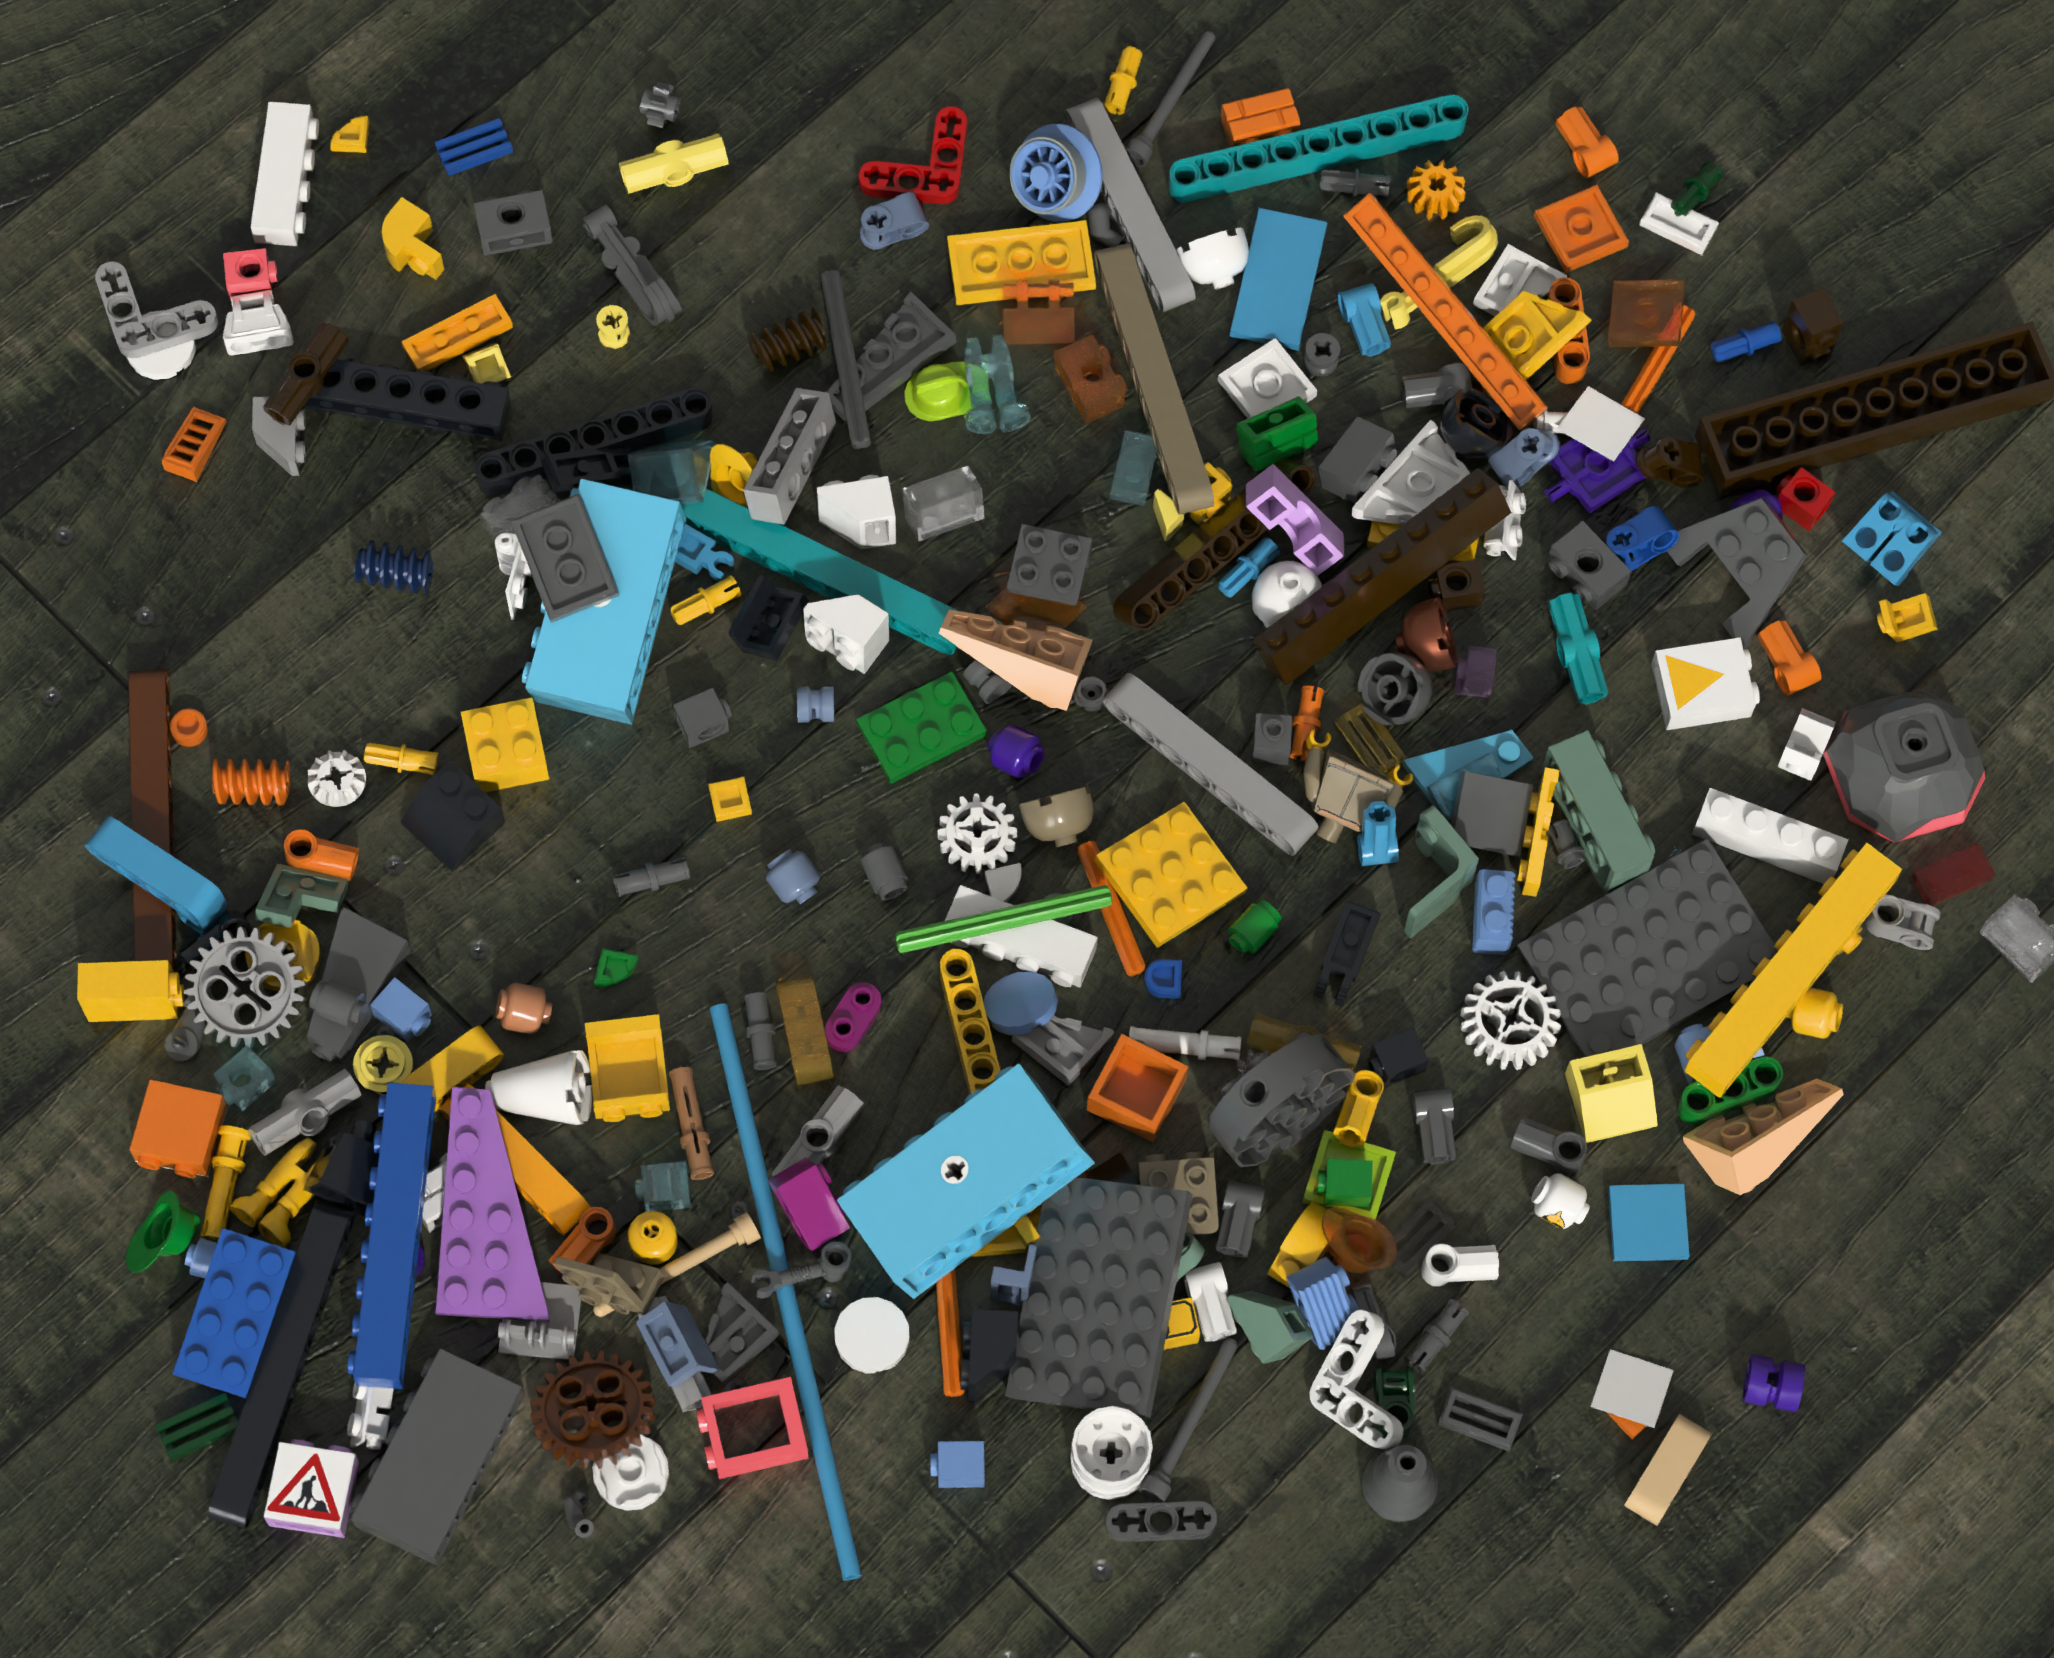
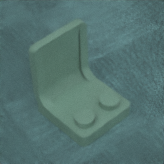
(1453, 856)

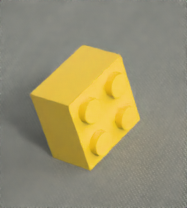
(505, 745)

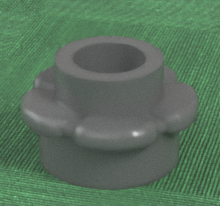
(1087, 685)

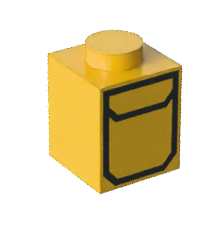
(1182, 1325)

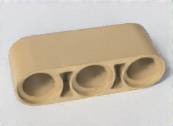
(1668, 1469)

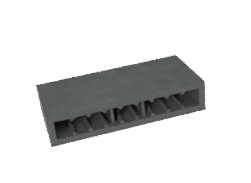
(436, 1456)

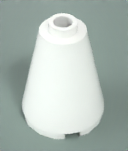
(545, 1089)

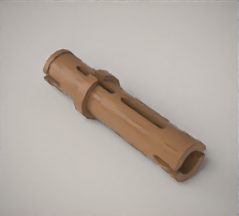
(700, 1163)

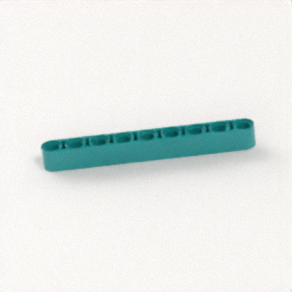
(1328, 136)
(819, 567)

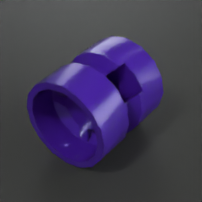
(1787, 1384)

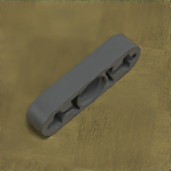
(1190, 1531)

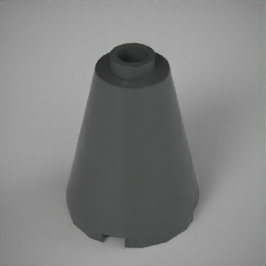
(1399, 1483)

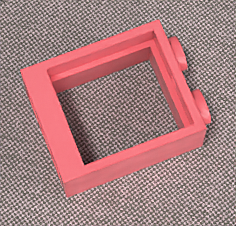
(794, 1451)

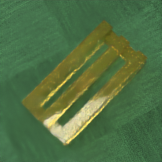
(1358, 746)

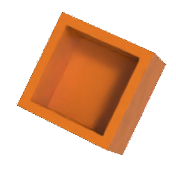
(1137, 1088)

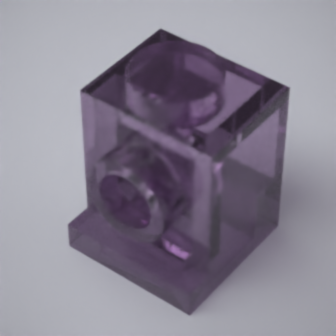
(1476, 672)

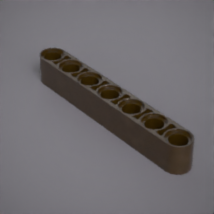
(1204, 559)

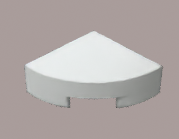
(1003, 881)

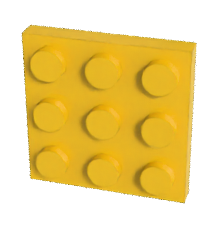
(1170, 874)

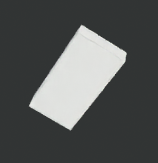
(1688, 231)

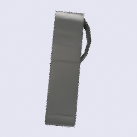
(1366, 1301)

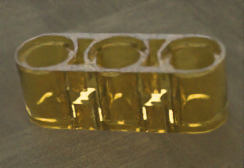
(804, 1031)

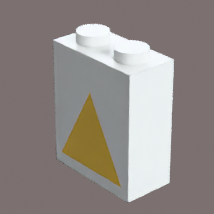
(1704, 683)

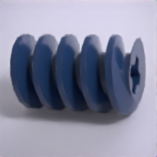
(394, 568)

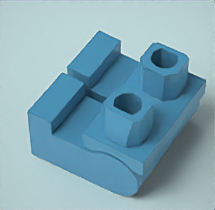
(1909, 533)

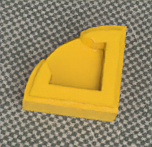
(352, 136)

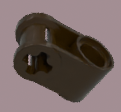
(1672, 462)

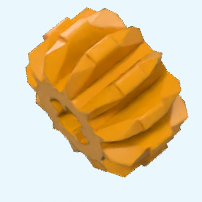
(1437, 201)

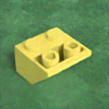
(1612, 1093)

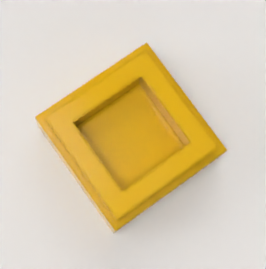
(730, 799)

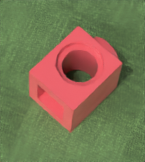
(242, 262)

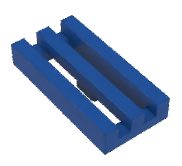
(471, 142)

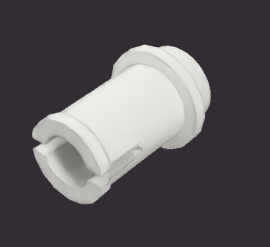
(1549, 421)

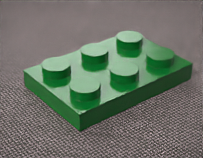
(921, 727)

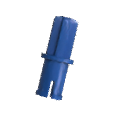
(1745, 341)

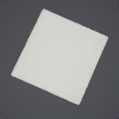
(1600, 423)
(1632, 1388)

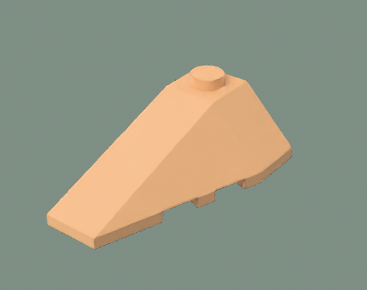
(1034, 661)

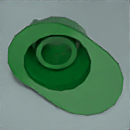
(162, 1233)

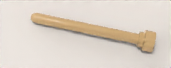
(740, 1232)

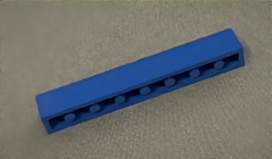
(394, 1236)

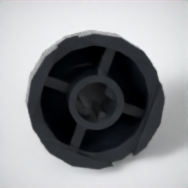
(1474, 425)

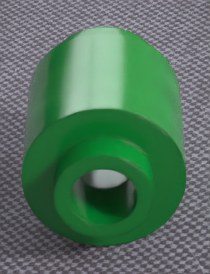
(1254, 927)

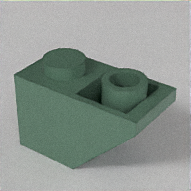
(1270, 1324)

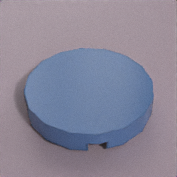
(1020, 1003)

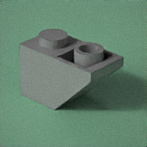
(279, 440)

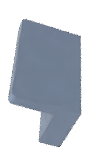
(1012, 1285)
(676, 1343)

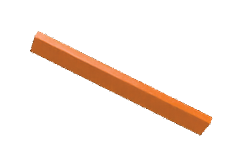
(1445, 311)

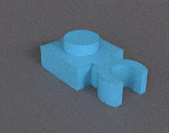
(698, 551)

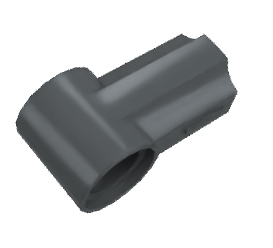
(1435, 387)
(1433, 1114)
(1545, 1143)
(1240, 1209)

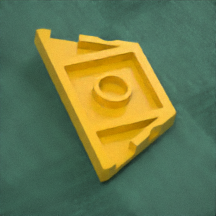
(1533, 331)

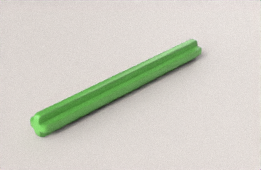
(1003, 918)

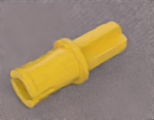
(1123, 80)
(704, 601)
(401, 758)

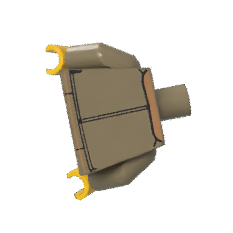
(1345, 788)

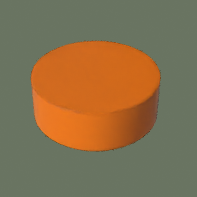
(188, 727)

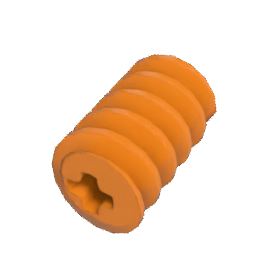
(250, 782)

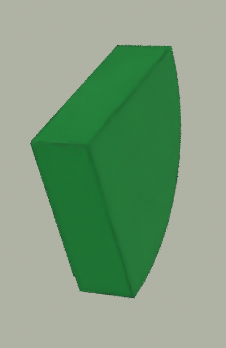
(614, 967)

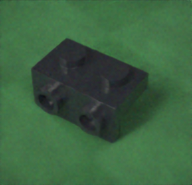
(767, 619)

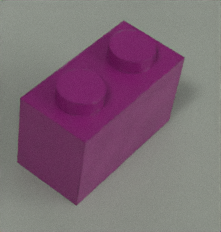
(809, 1203)

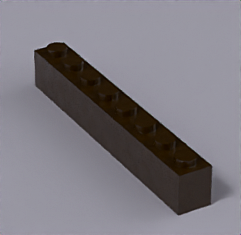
(1382, 576)

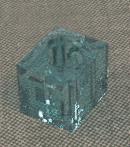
(243, 1063)
(664, 1186)

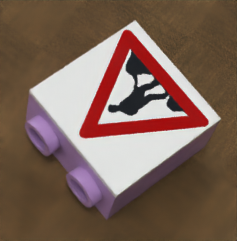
(312, 1488)

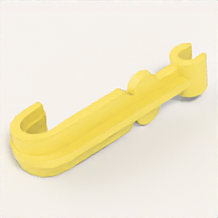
(1451, 268)

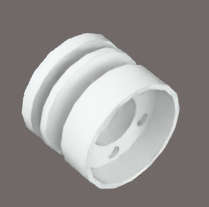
(1115, 1431)

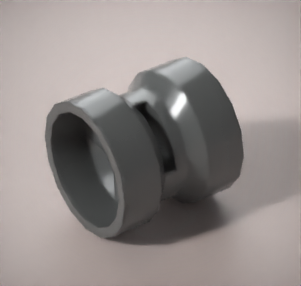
(990, 684)

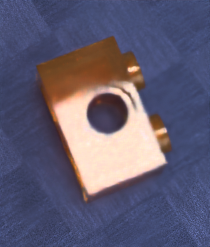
(1090, 398)

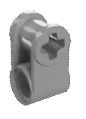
(1910, 924)

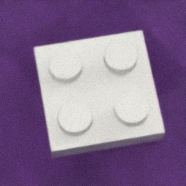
(1265, 380)

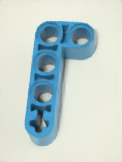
(159, 873)

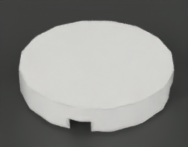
(165, 362)
(871, 1335)
(634, 1479)

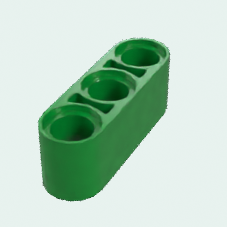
(1746, 1084)

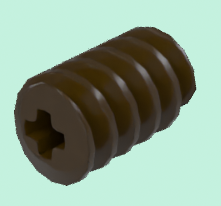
(788, 339)

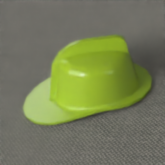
(938, 392)

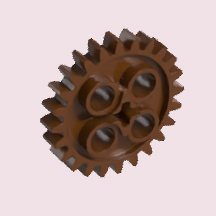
(590, 1380)

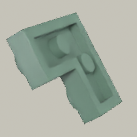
(295, 887)

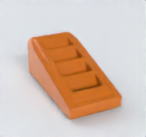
(193, 469)

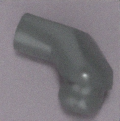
(1100, 226)
(576, 1519)

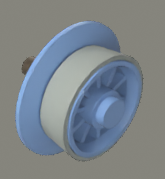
(1057, 173)

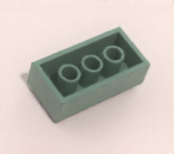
(1598, 813)

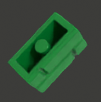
(1277, 433)

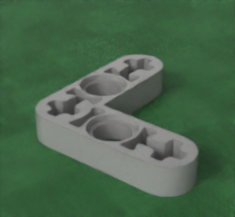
(135, 324)

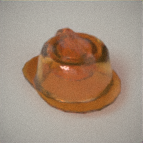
(1358, 1241)

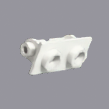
(1507, 533)
(365, 1422)

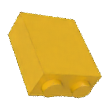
(129, 991)

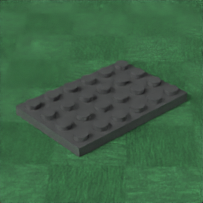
(1649, 953)
(1100, 1296)

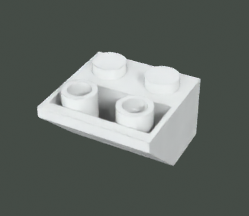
(859, 511)
(848, 629)

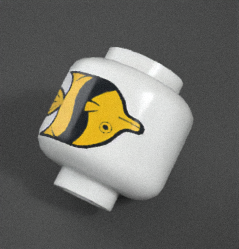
(1560, 1201)

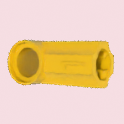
(1358, 1108)

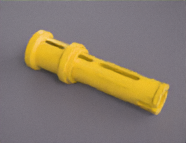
(227, 1167)

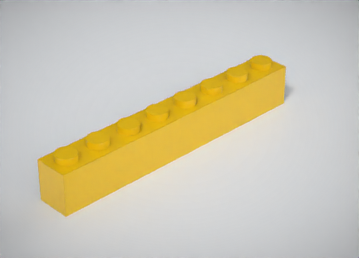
(1792, 970)

